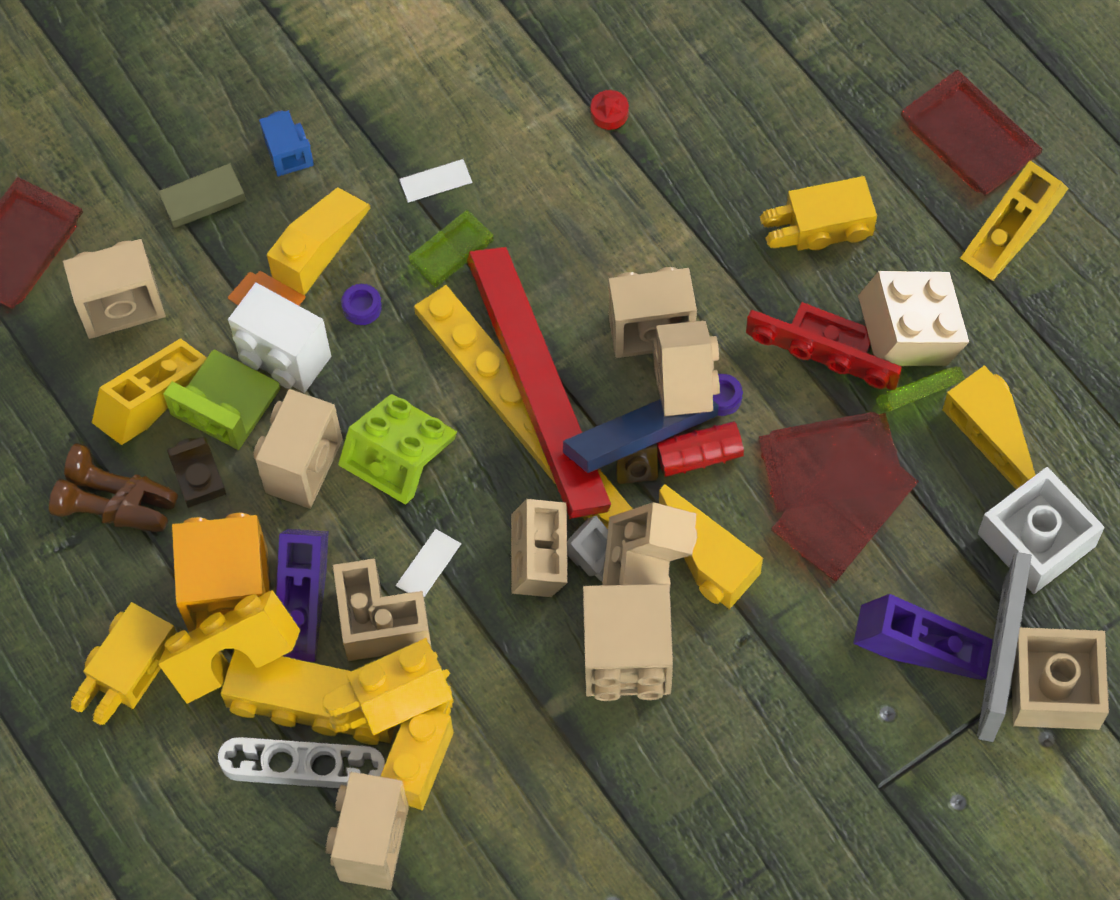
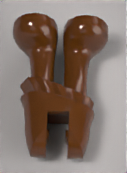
(121, 509)

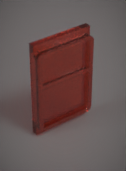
(970, 133)
(31, 235)
(799, 452)
(844, 505)

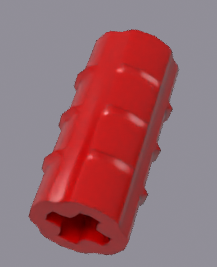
(699, 449)

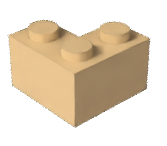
(686, 367)
(645, 542)
(372, 622)

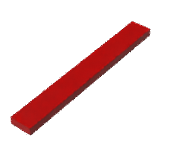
(536, 378)

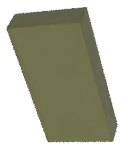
(202, 195)

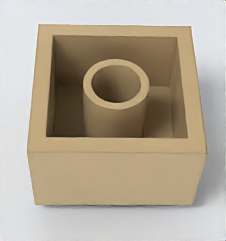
(114, 288)
(644, 302)
(913, 318)
(298, 448)
(1060, 679)
(368, 830)

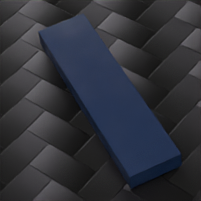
(629, 434)

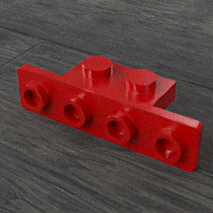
(828, 340)

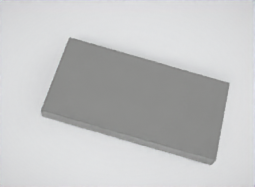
(1004, 647)

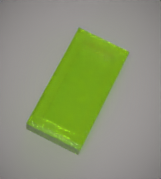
(450, 248)
(920, 388)

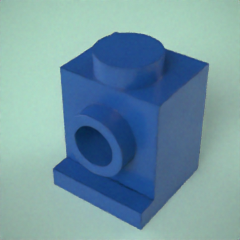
(286, 143)

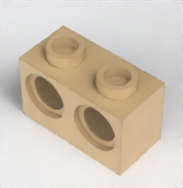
(539, 548)

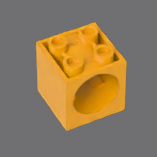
(218, 565)

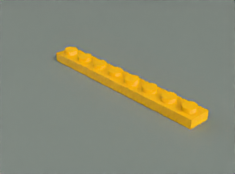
(492, 376)

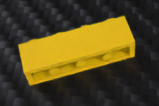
(289, 694)

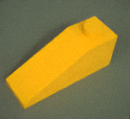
(1014, 220)
(315, 239)
(136, 396)
(989, 418)
(719, 560)

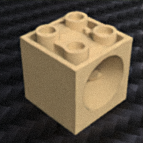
(628, 641)

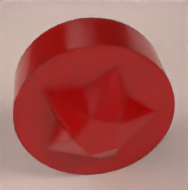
(609, 109)

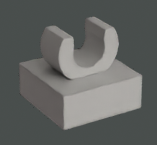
(588, 546)

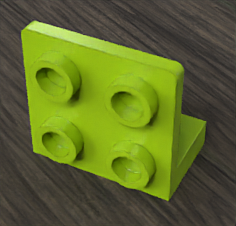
(223, 399)
(393, 446)

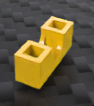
(255, 627)

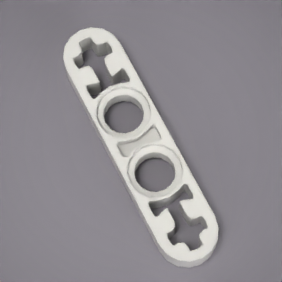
(303, 756)

